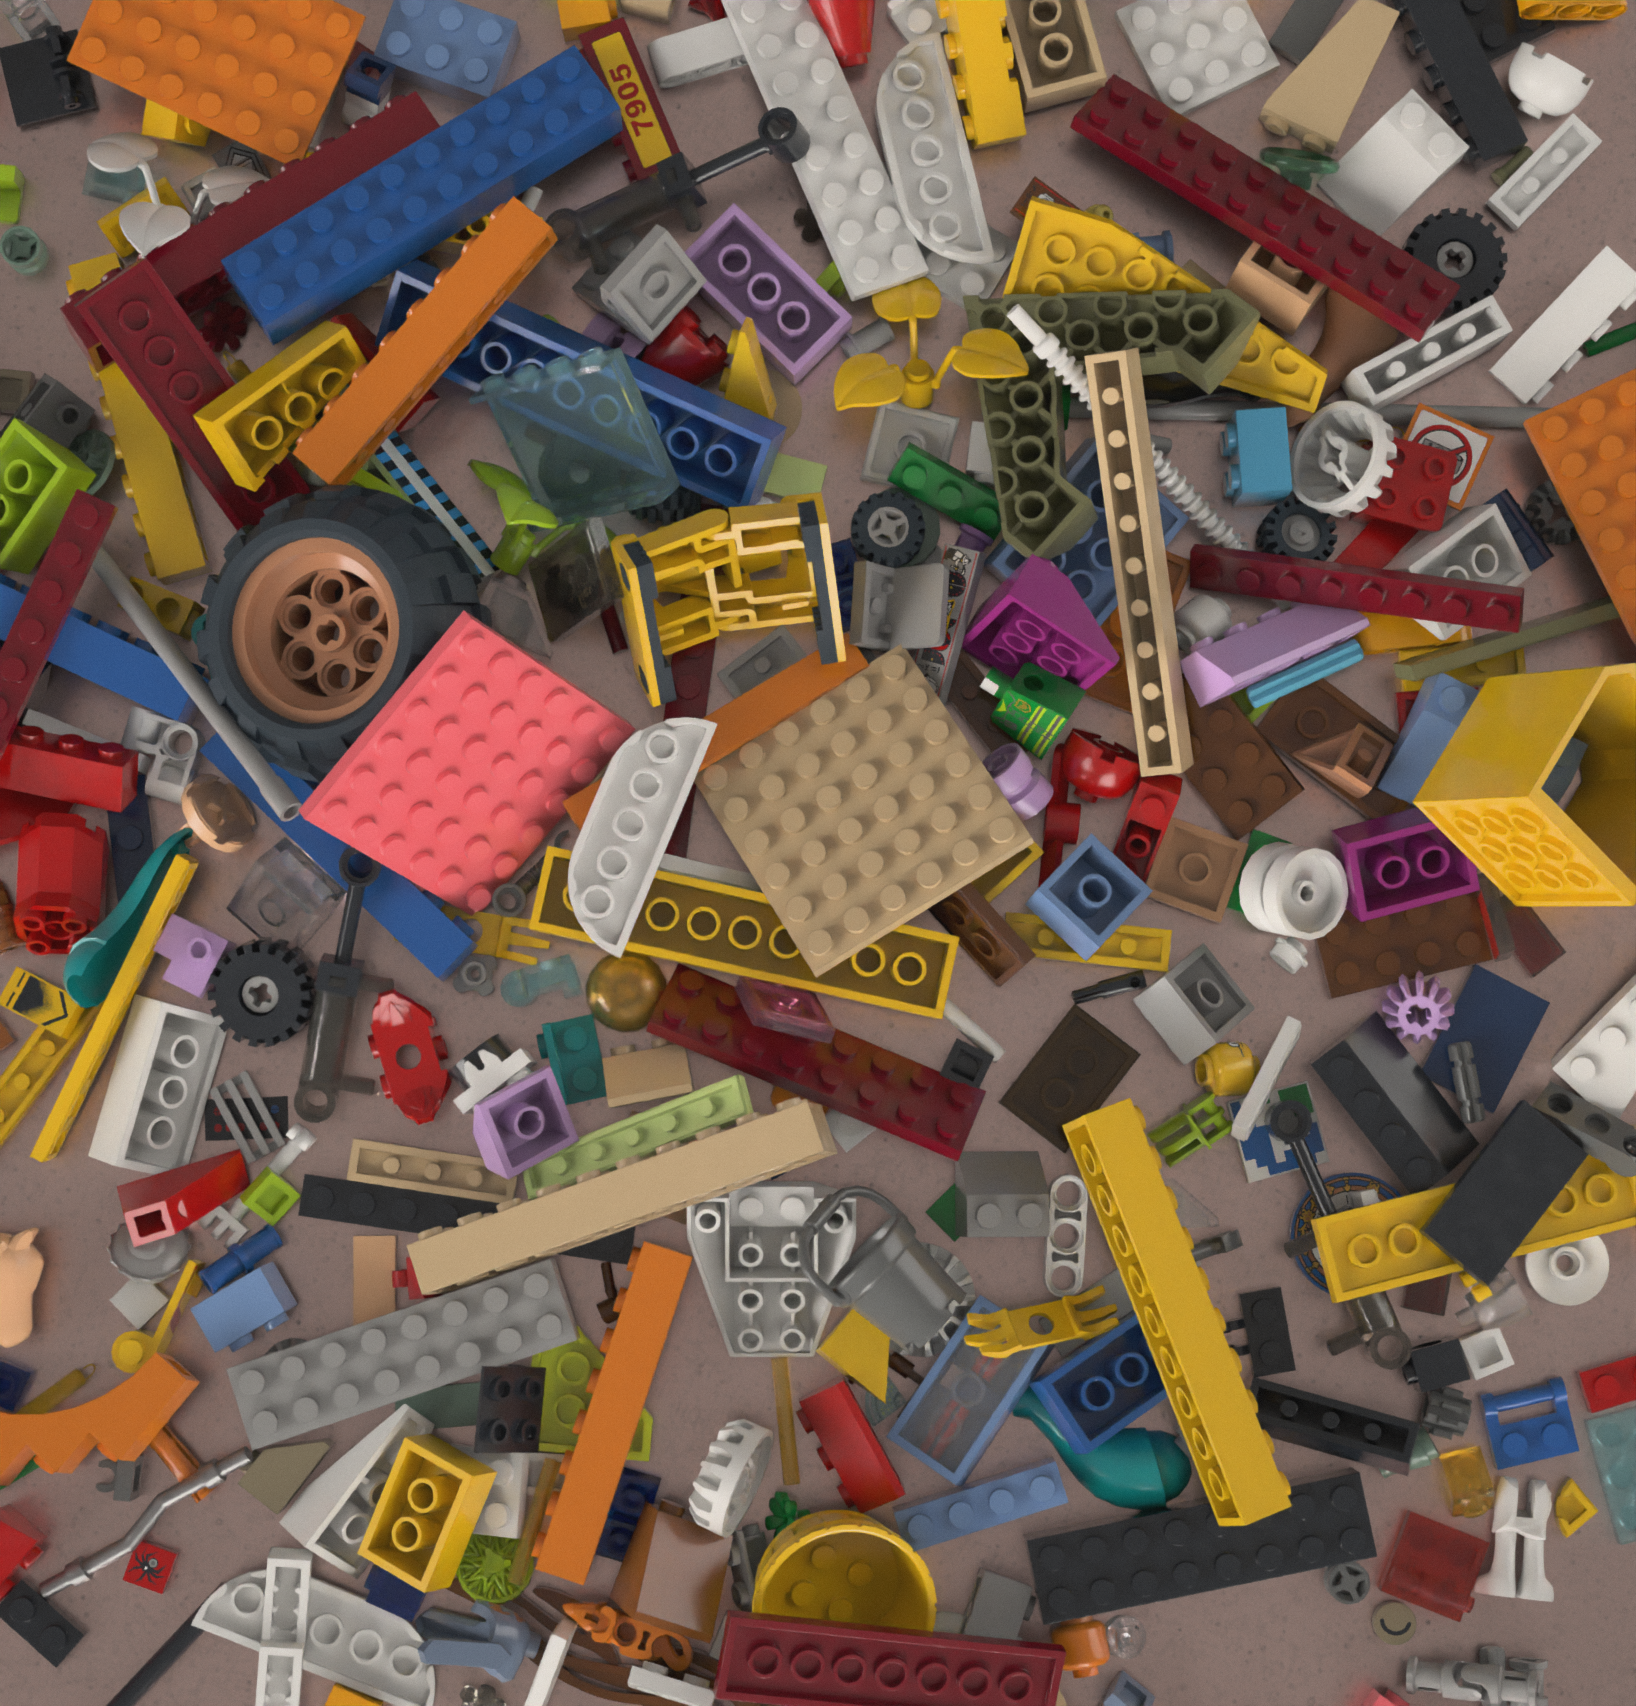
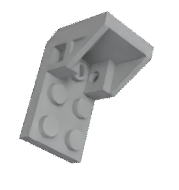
(645, 282)

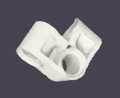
(157, 736)

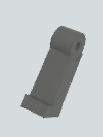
(1590, 1128)

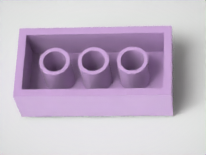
(760, 281)

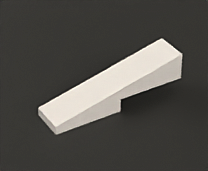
(284, 1627)

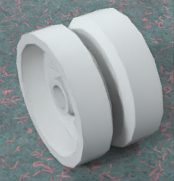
(1293, 890)

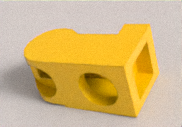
(171, 609)

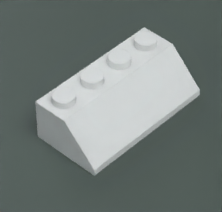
(158, 1087)

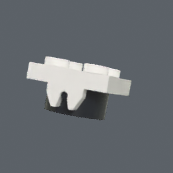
(488, 1071)

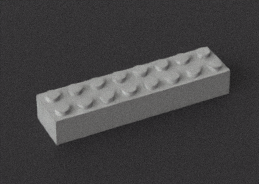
(403, 1353)

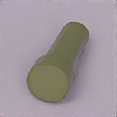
(1502, 174)

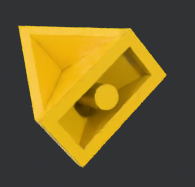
(859, 1353)

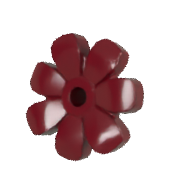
(223, 326)

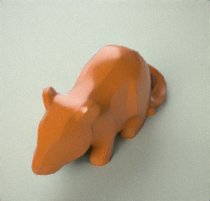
(632, 1636)

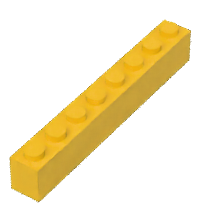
(151, 461)

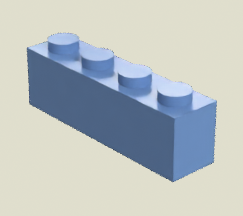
(980, 1504)

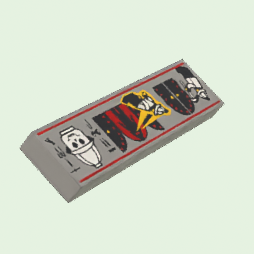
(964, 576)

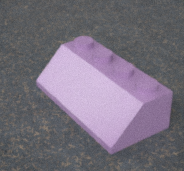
(1266, 648)

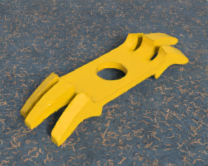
(498, 934)
(1063, 1314)

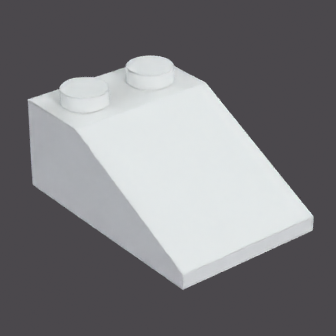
(1394, 164)

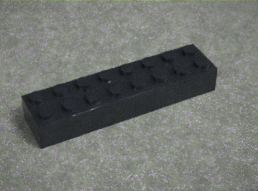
(1185, 1552)

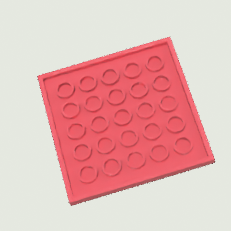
(467, 766)

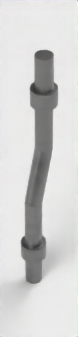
(208, 1475)

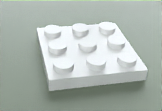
(1196, 48)

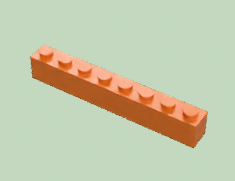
(425, 343)
(613, 1413)

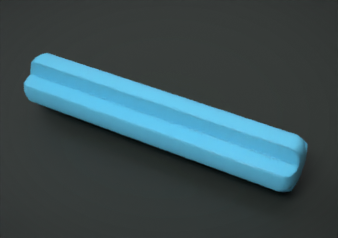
(1304, 673)

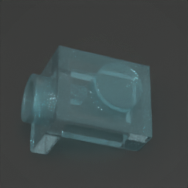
(112, 186)

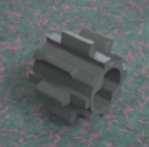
(1446, 1412)

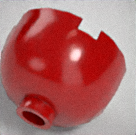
(1098, 766)

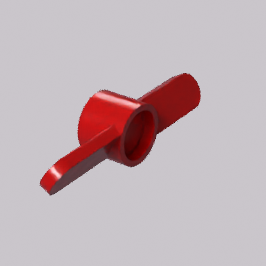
(1060, 820)

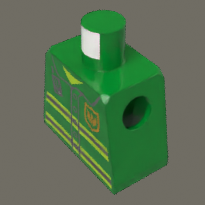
(1032, 705)

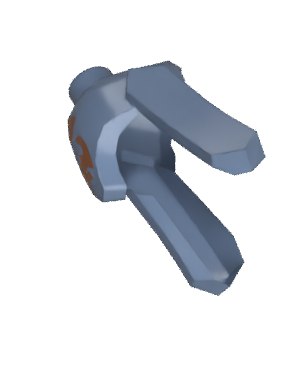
(487, 1643)

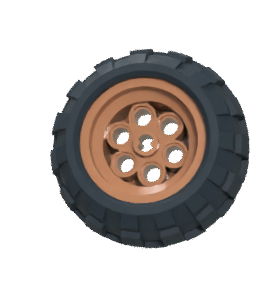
(280, 604)

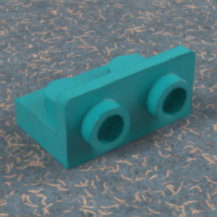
(574, 1058)

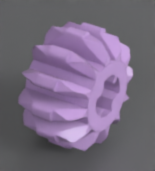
(1409, 1018)

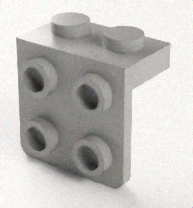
(899, 606)

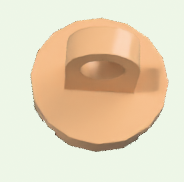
(217, 814)

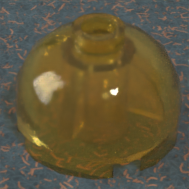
(624, 991)

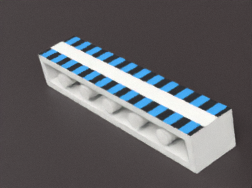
(403, 471)

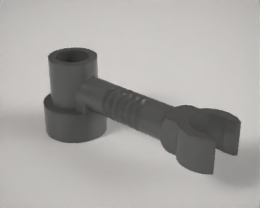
(521, 887)

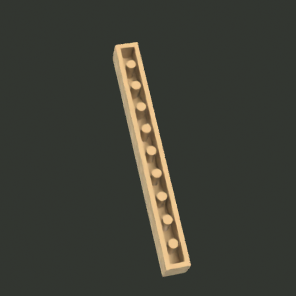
(1139, 561)

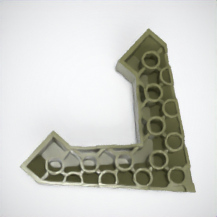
(1024, 414)

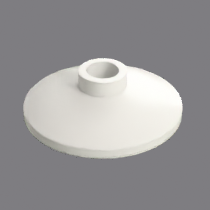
(1579, 1282)

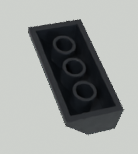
(1394, 1104)

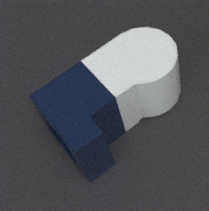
(363, 93)

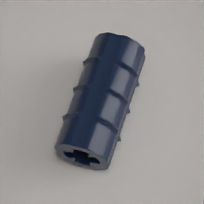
(1525, 535)

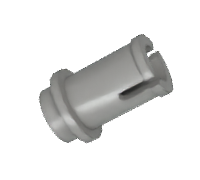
(867, 338)

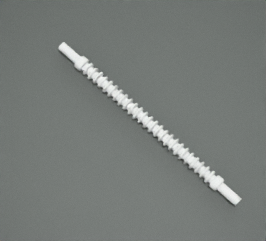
(1047, 347)

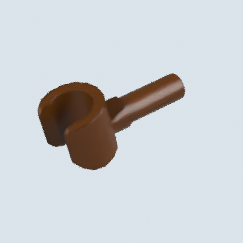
(606, 1307)

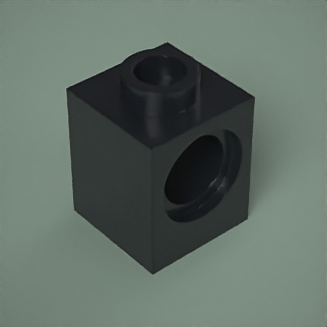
(1436, 1365)

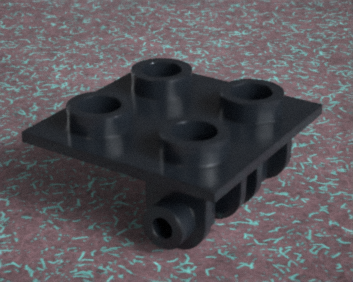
(42, 80)
(509, 1409)

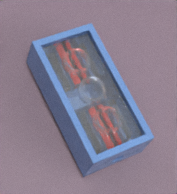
(964, 1401)

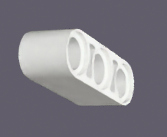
(696, 53)
(1069, 1256)

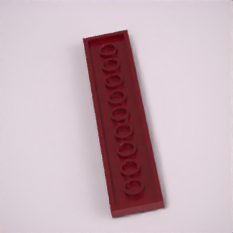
(1266, 207)

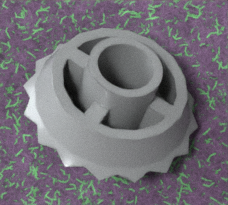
(150, 1261)

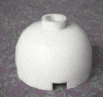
(1545, 83)

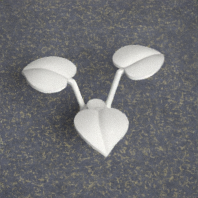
(154, 223)

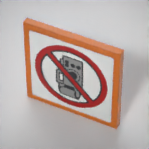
(1449, 434)

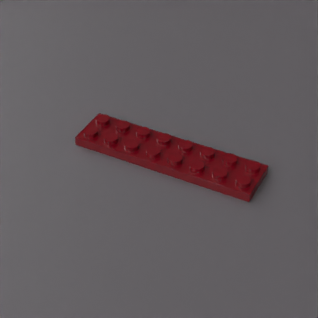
(175, 379)
(841, 1075)
(876, 1665)

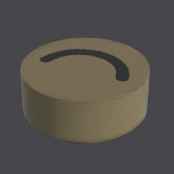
(1394, 1622)

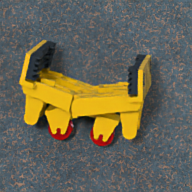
(748, 539)

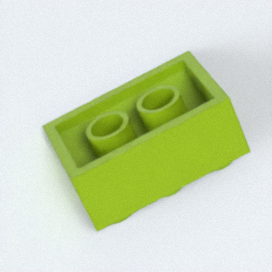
(34, 493)

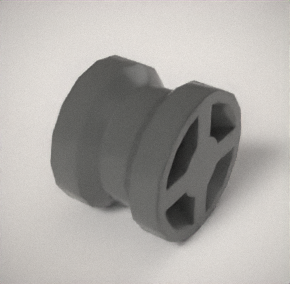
(1351, 1588)

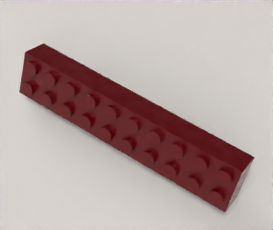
(192, 261)

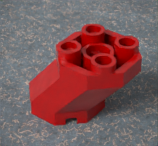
(60, 882)

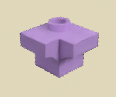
(192, 954)

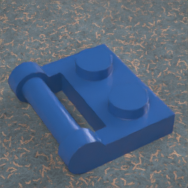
(1533, 1436)

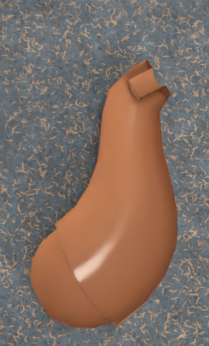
(1347, 341)

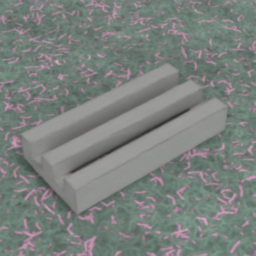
(230, 1086)

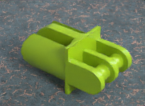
(1185, 1134)

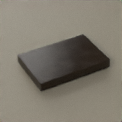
(1069, 1076)

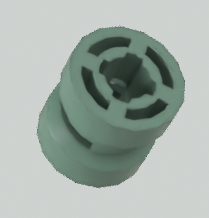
(18, 244)

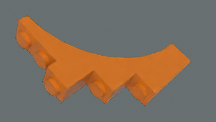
(120, 1420)

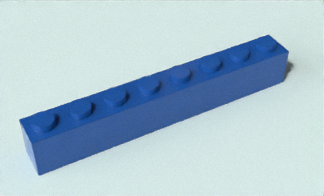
(391, 899)

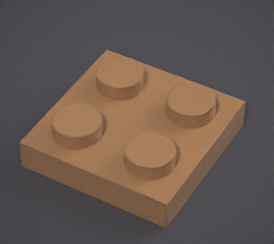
(1195, 869)

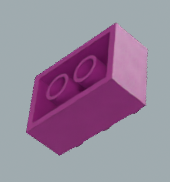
(1400, 864)

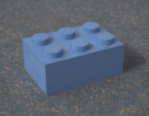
(449, 47)

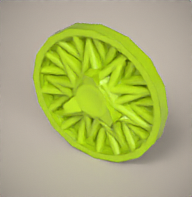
(487, 1566)

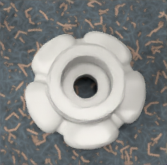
(1289, 954)

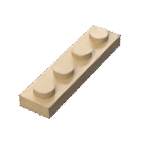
(427, 1171)

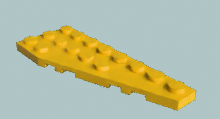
(1089, 253)

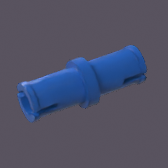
(240, 1258)

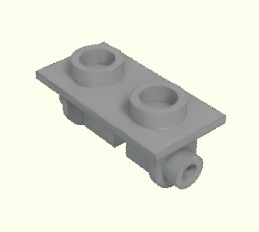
(745, 1553)

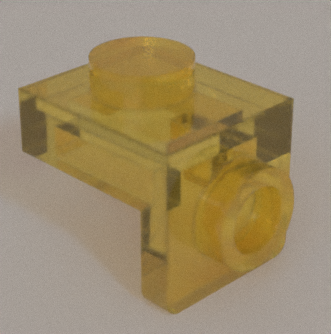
(1467, 1482)

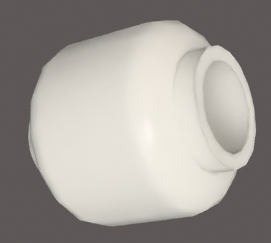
(1201, 619)

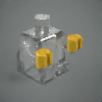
(1495, 1304)

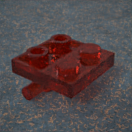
(1434, 1566)

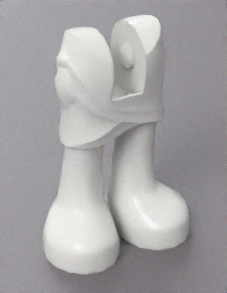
(1506, 1525)

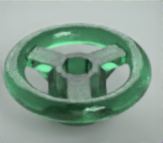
(1298, 164)

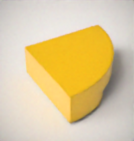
(1572, 1507)

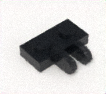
(1265, 1332)

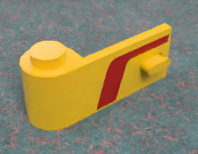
(136, 1347)

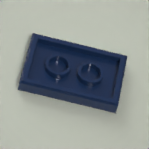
(1499, 1025)

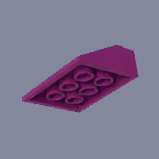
(1043, 622)

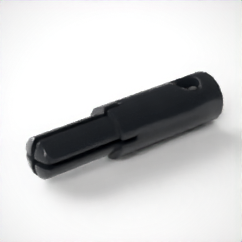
(1111, 987)

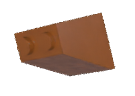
(673, 1572)

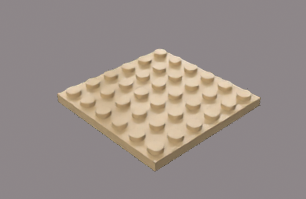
(862, 810)

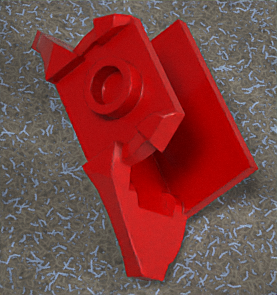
(402, 1022)

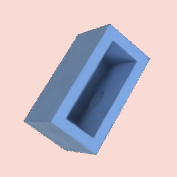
(244, 1307)

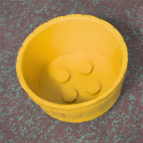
(845, 1571)

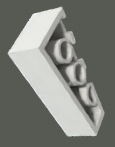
(1603, 1054)

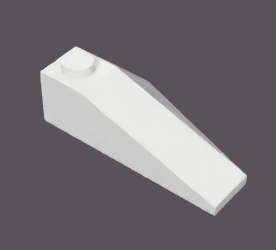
(339, 1504)

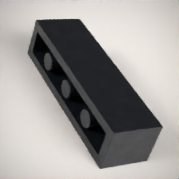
(1335, 1427)

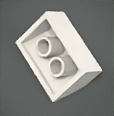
(1467, 547)

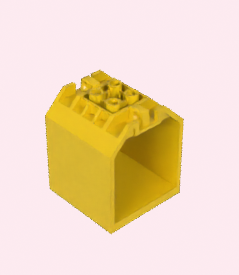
(1492, 776)

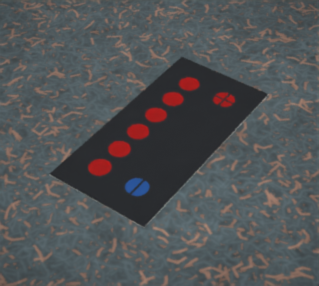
(217, 1129)

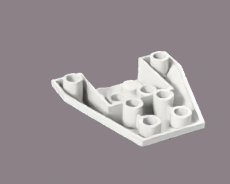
(752, 1265)

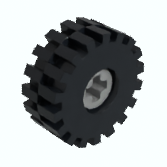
(1473, 241)
(287, 982)

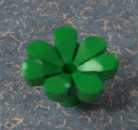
(783, 1512)

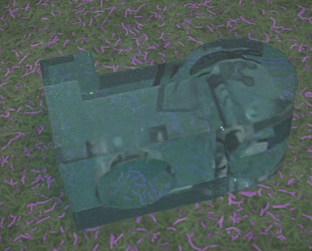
(526, 984)

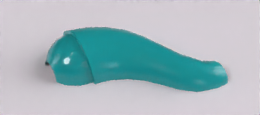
(101, 953)
(1127, 1470)

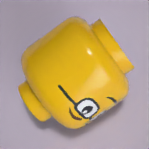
(1227, 1069)

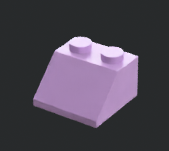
(523, 1124)

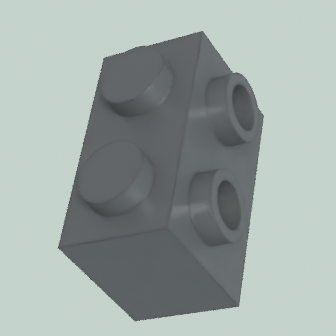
(54, 411)

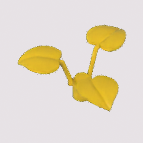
(870, 382)

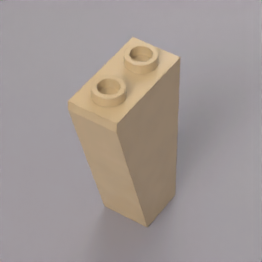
(1327, 84)

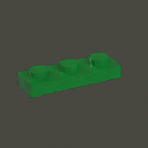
(947, 489)

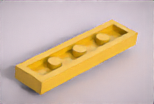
(1126, 948)

